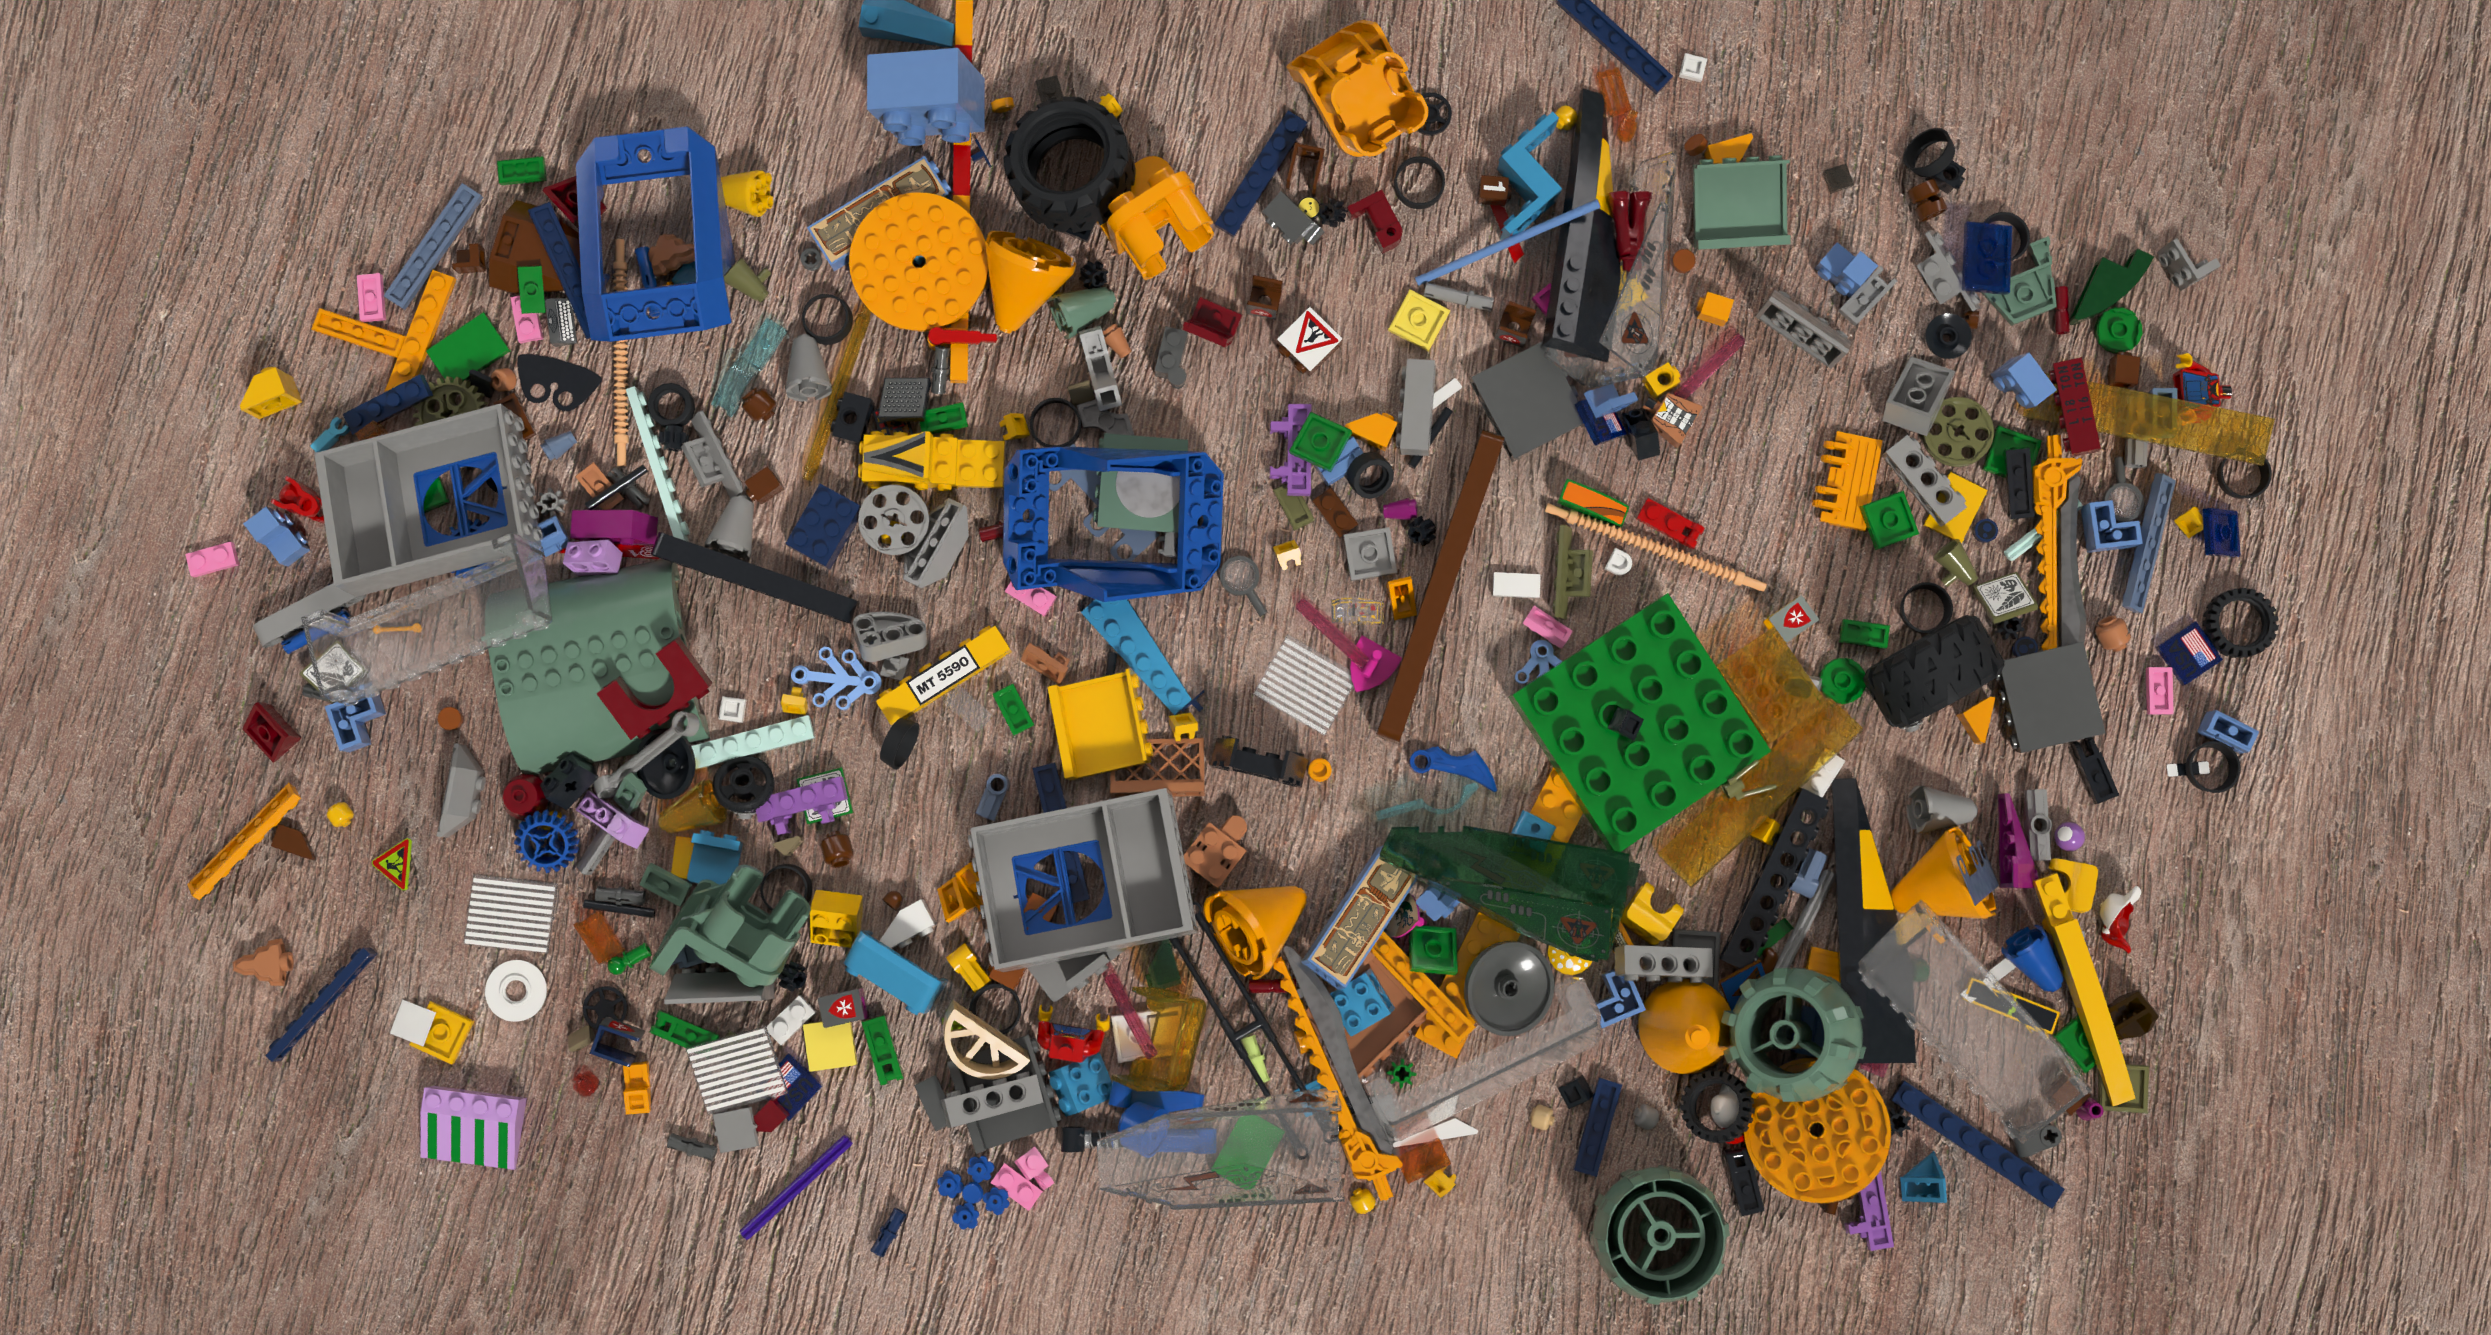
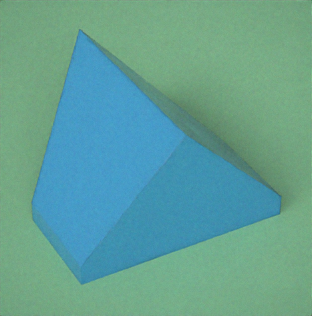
(1924, 1182)

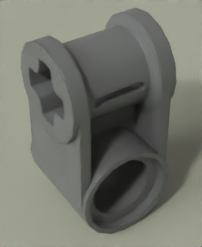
(2038, 1142)

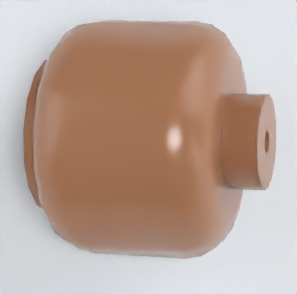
(503, 379)

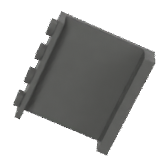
(1527, 400)
(2049, 698)
(1014, 1124)

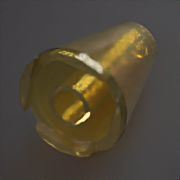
(693, 810)

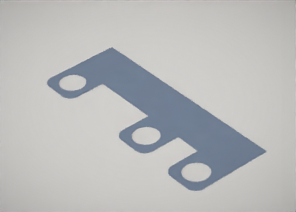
(1087, 481)
(1983, 880)

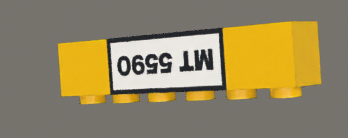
(944, 675)

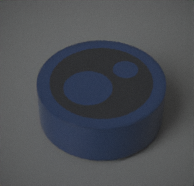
(1985, 530)
(2024, 646)

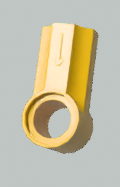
(965, 963)

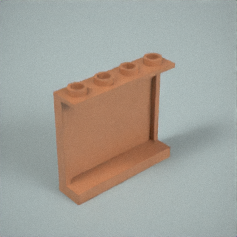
(1377, 1039)

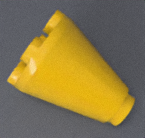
(748, 192)

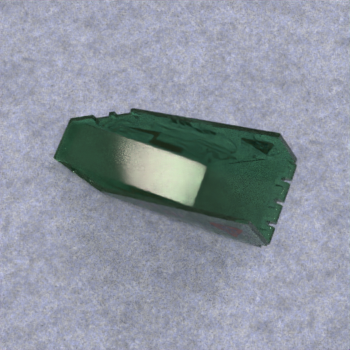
(1530, 884)

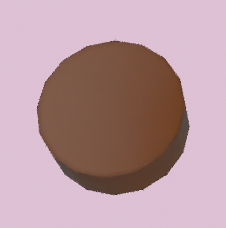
(1696, 145)
(1683, 261)
(450, 718)

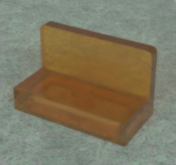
(599, 938)
(1423, 1160)

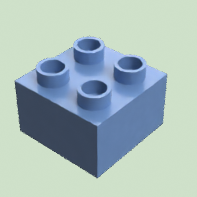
(926, 95)

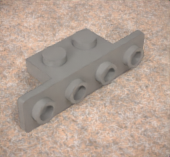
(1943, 275)
(709, 459)

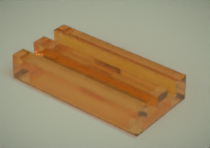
(1608, 74)

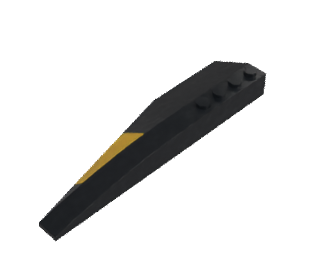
(1586, 255)
(1863, 918)

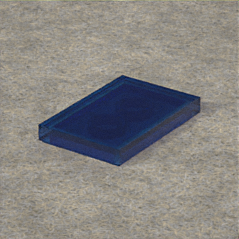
(1987, 258)

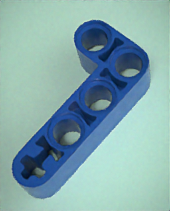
(1169, 1100)

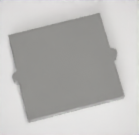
(736, 1130)

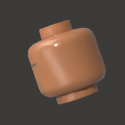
(2113, 633)

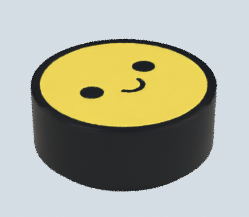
(1310, 207)

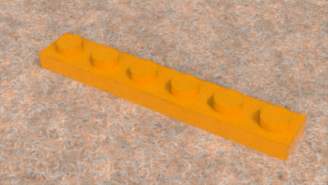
(422, 328)
(244, 841)
(1422, 989)

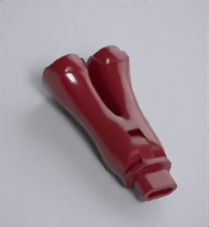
(1629, 231)

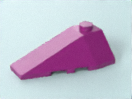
(2015, 859)

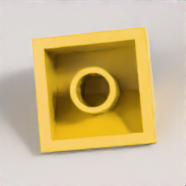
(270, 393)

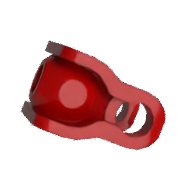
(299, 500)

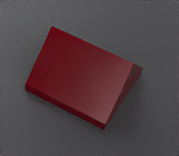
(565, 198)
(270, 731)

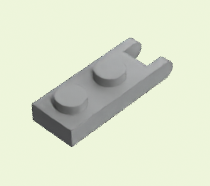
(1866, 297)

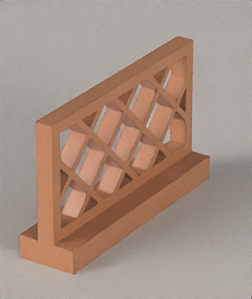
(1178, 788)

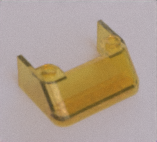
(1175, 1039)

